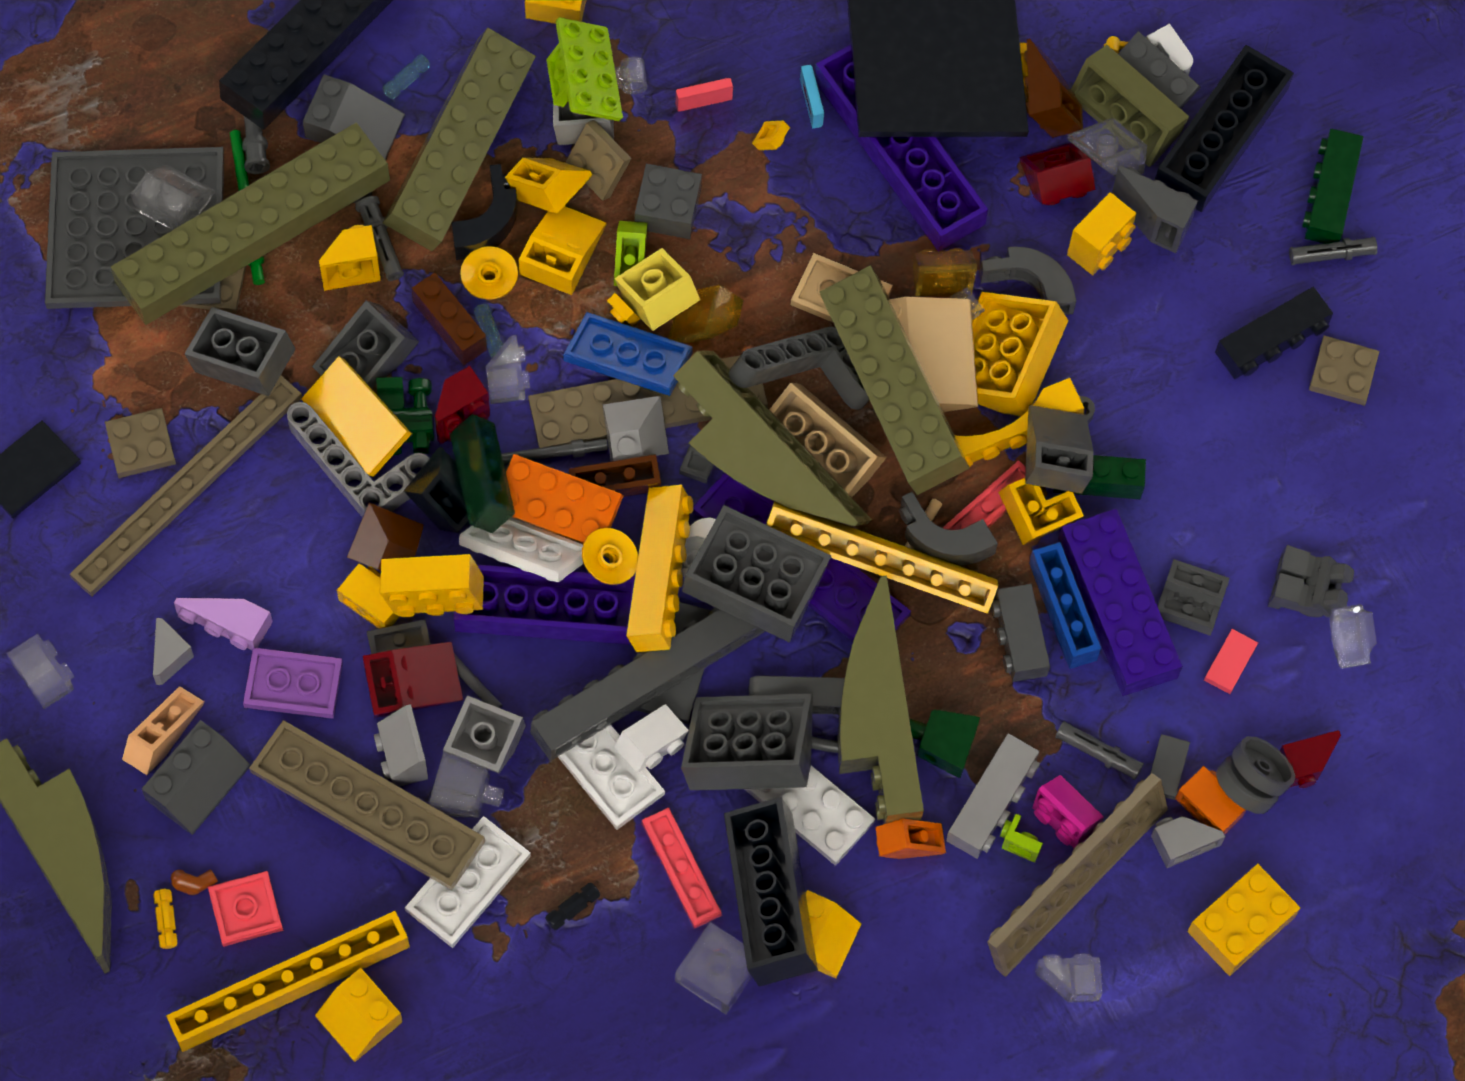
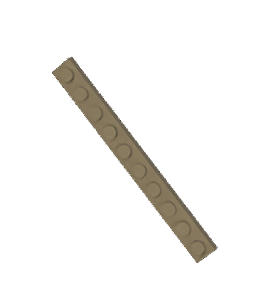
(184, 487)

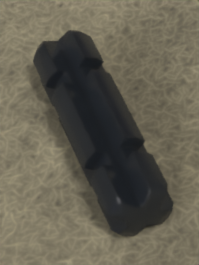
(572, 906)

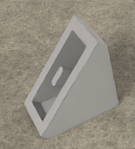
(170, 652)

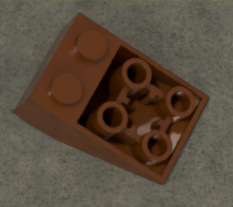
(1050, 97)

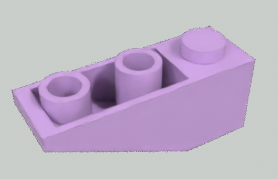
(232, 618)

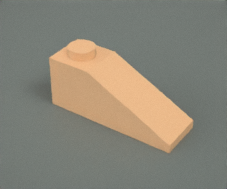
(161, 730)

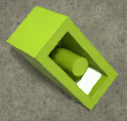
(629, 246)

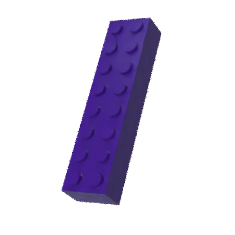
(913, 166)

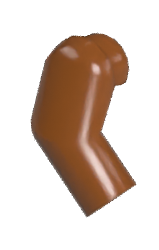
(191, 884)

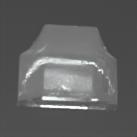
(1352, 635)

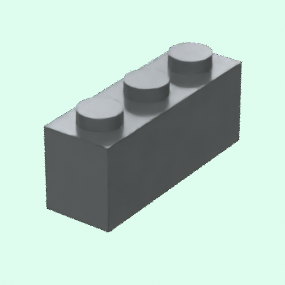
(1020, 633)

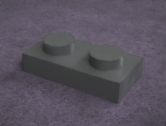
(399, 637)

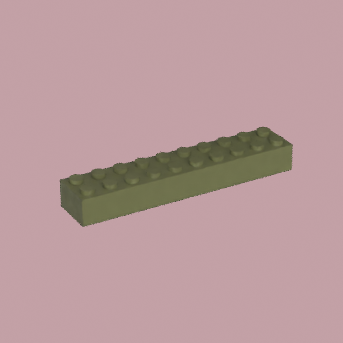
(250, 223)

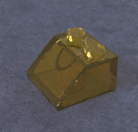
(943, 272)

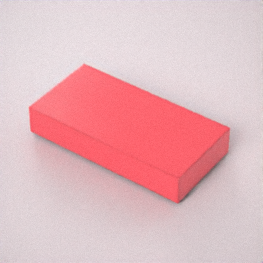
(704, 94)
(1231, 661)

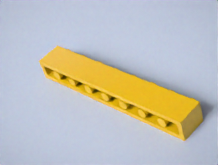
(886, 558)
(288, 981)

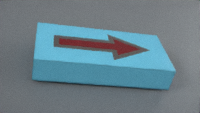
(812, 96)

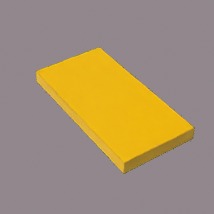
(356, 416)

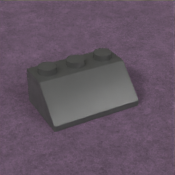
(195, 777)

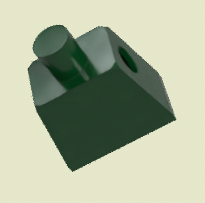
(946, 739)

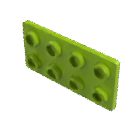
(584, 70)

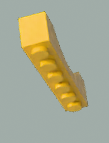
(1057, 396)

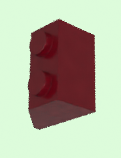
(1058, 173)

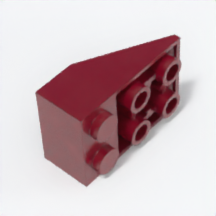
(412, 676)

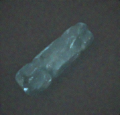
(406, 76)
(489, 327)

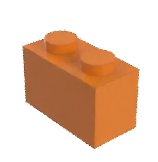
(1208, 802)

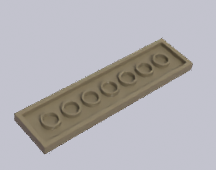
(579, 413)
(367, 805)
(1077, 875)

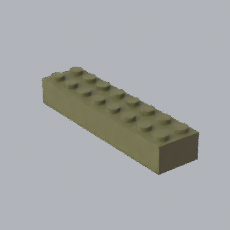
(459, 139)
(894, 380)

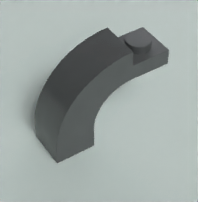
(1035, 269)
(954, 546)

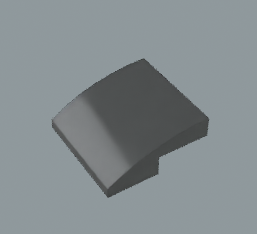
(1192, 597)

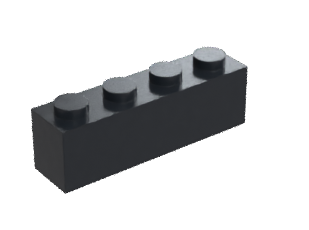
(1274, 333)

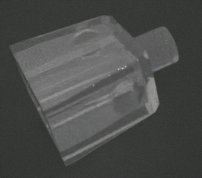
(463, 788)

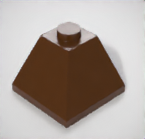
(384, 536)

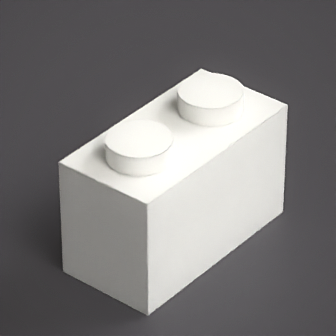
(651, 739)

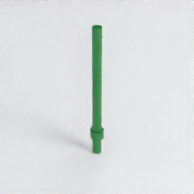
(242, 181)

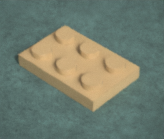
(818, 276)

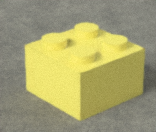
(657, 289)

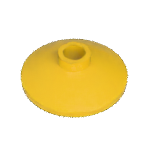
(486, 262)
(619, 551)

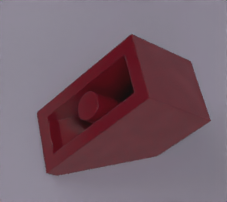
(1310, 757)

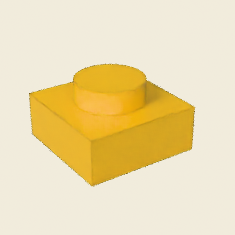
(771, 135)
(622, 311)

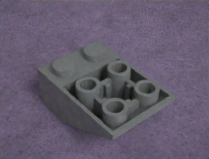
(1160, 211)
(1058, 450)

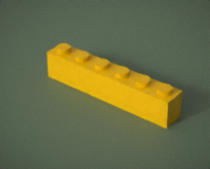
(659, 568)

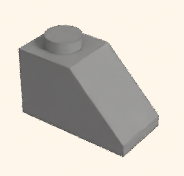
(1184, 839)

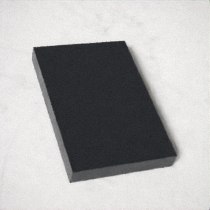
(33, 467)

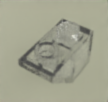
(505, 373)
(1073, 978)

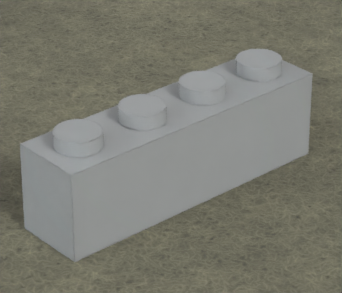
(993, 796)

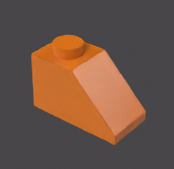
(910, 839)

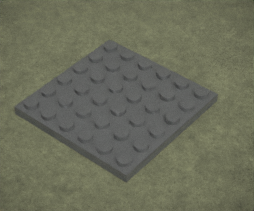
(98, 224)

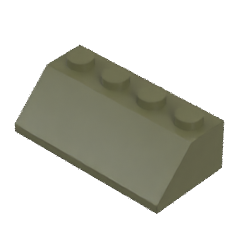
(1116, 90)

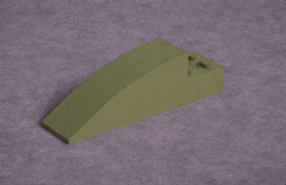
(757, 447)
(875, 715)
(63, 843)

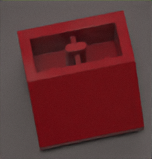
(460, 397)

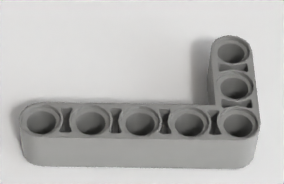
(350, 469)

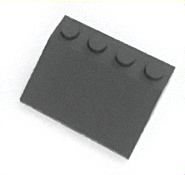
(756, 573)
(749, 742)

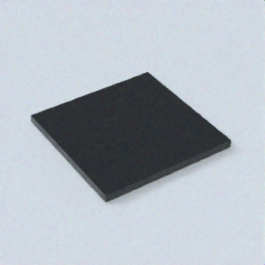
(937, 68)

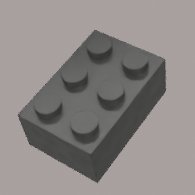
(240, 351)

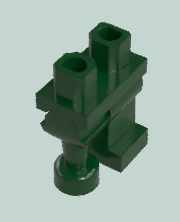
(416, 419)

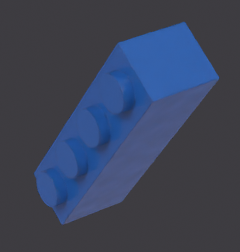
(1064, 605)

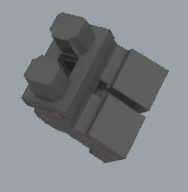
(1321, 587)

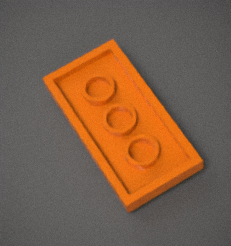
(559, 500)

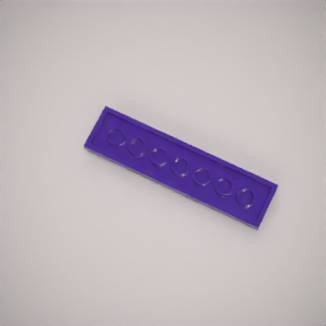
(843, 589)

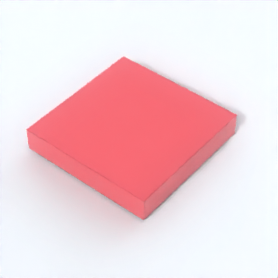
(245, 908)

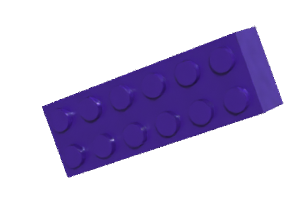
(1120, 602)
(539, 608)

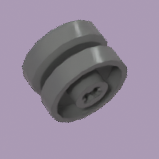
(1255, 775)

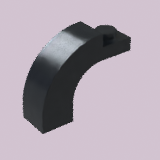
(494, 224)

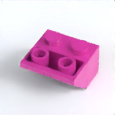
(1066, 811)

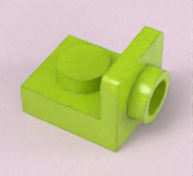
(1021, 843)

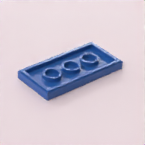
(627, 353)

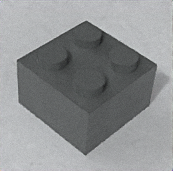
(668, 200)

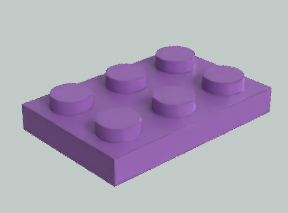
(293, 683)

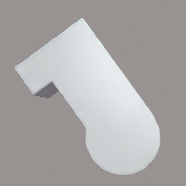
(1172, 46)

